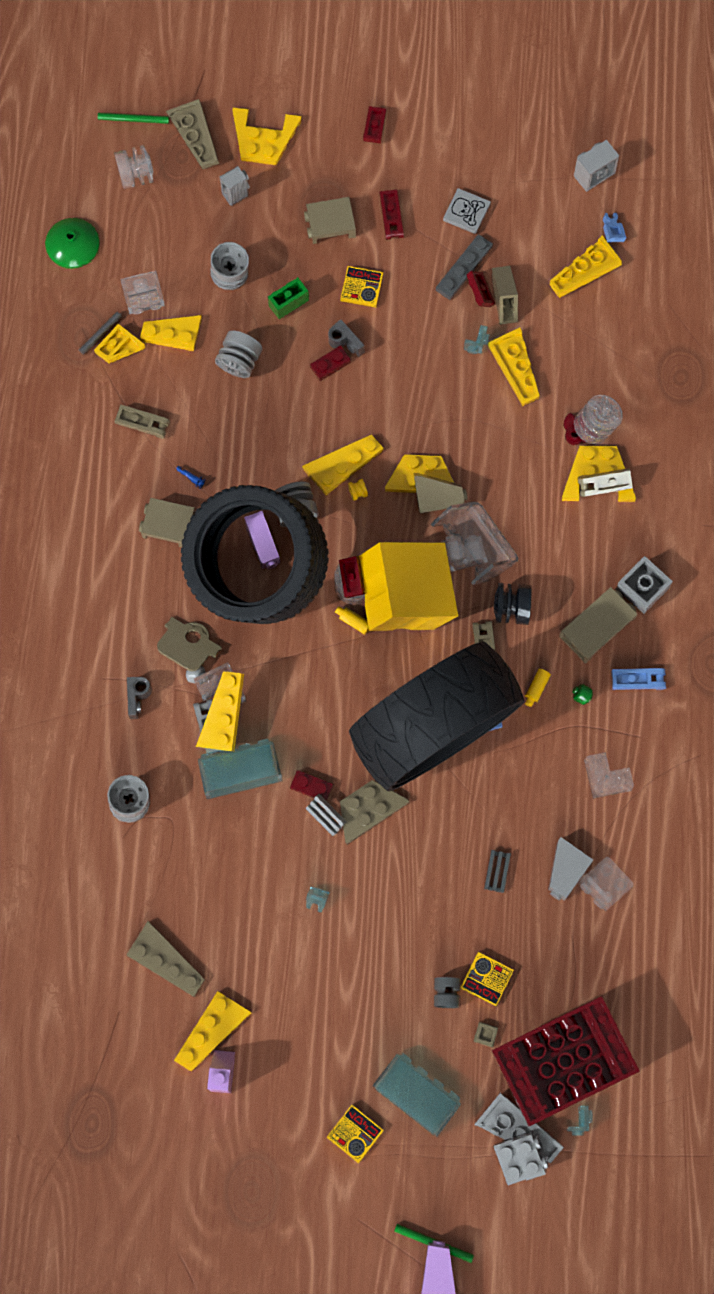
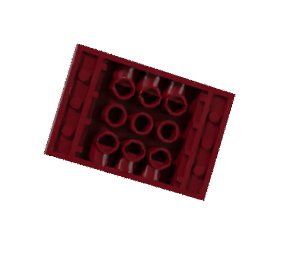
(565, 1061)

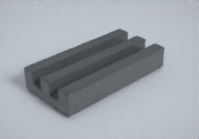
(500, 855)

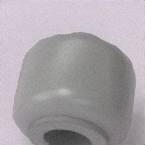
(190, 675)

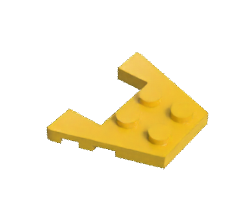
(263, 144)
(592, 461)

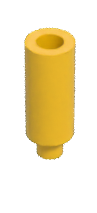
(353, 619)
(537, 687)

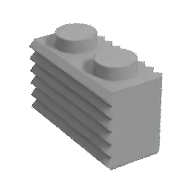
(234, 185)

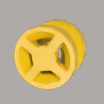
(357, 489)

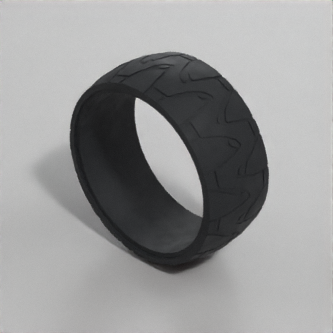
(436, 715)

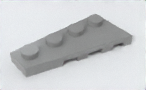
(507, 1122)

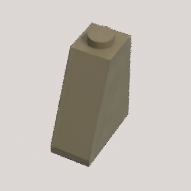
(505, 294)
(436, 493)

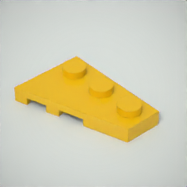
(174, 332)

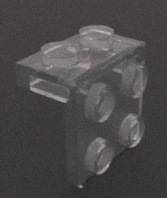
(606, 883)

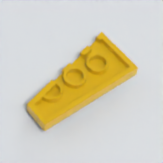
(592, 264)
(339, 465)
(223, 716)
(213, 1027)

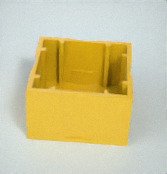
(407, 586)

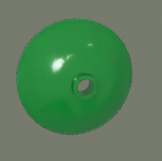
(75, 251)

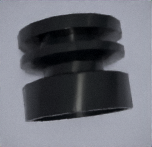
(513, 603)

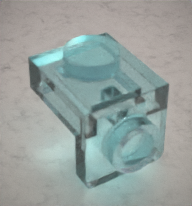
(477, 346)
(585, 1118)

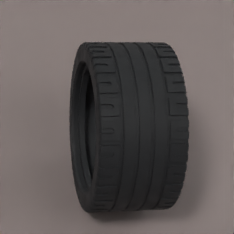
(203, 541)

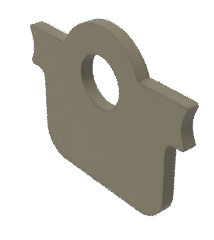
(186, 654)

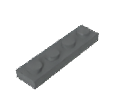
(467, 262)

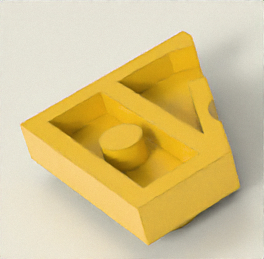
(118, 345)

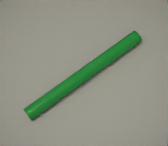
(133, 118)
(426, 1239)

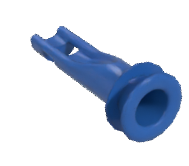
(196, 480)

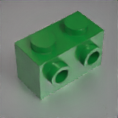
(288, 298)

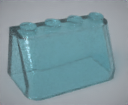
(239, 770)
(417, 1094)

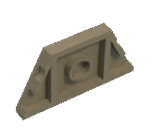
(368, 808)

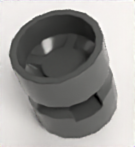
(443, 999)

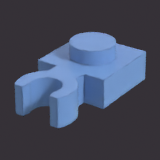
(613, 231)

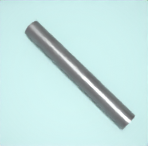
(100, 333)

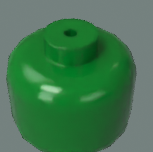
(582, 694)

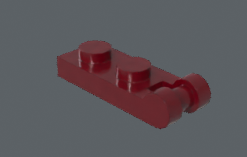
(391, 213)

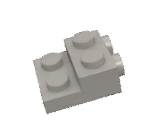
(521, 1158)

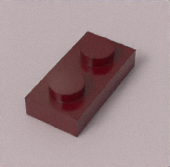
(374, 124)
(480, 289)
(330, 363)
(351, 577)
(310, 785)

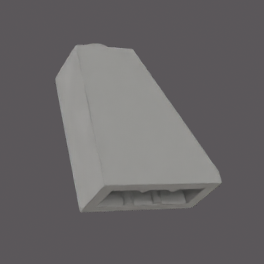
(567, 869)

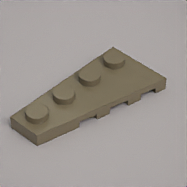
(193, 128)
(163, 959)

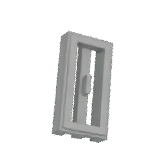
(324, 817)

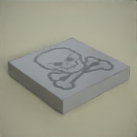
(466, 211)

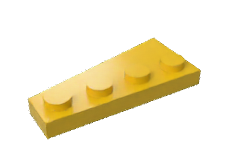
(514, 362)

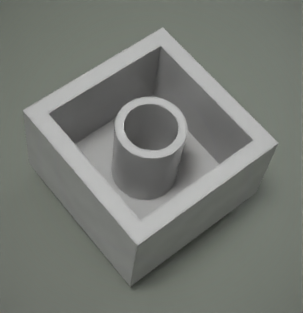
(596, 165)
(644, 585)

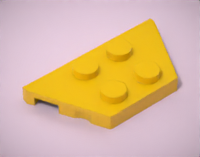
(403, 477)

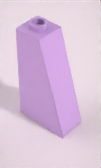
(438, 1270)

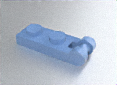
(638, 679)

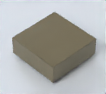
(485, 1034)

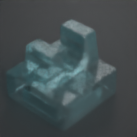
(318, 897)

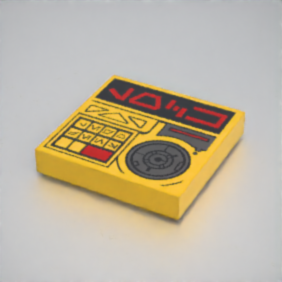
(361, 286)
(486, 979)
(355, 1133)

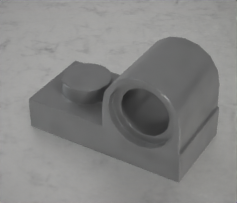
(347, 337)
(133, 695)

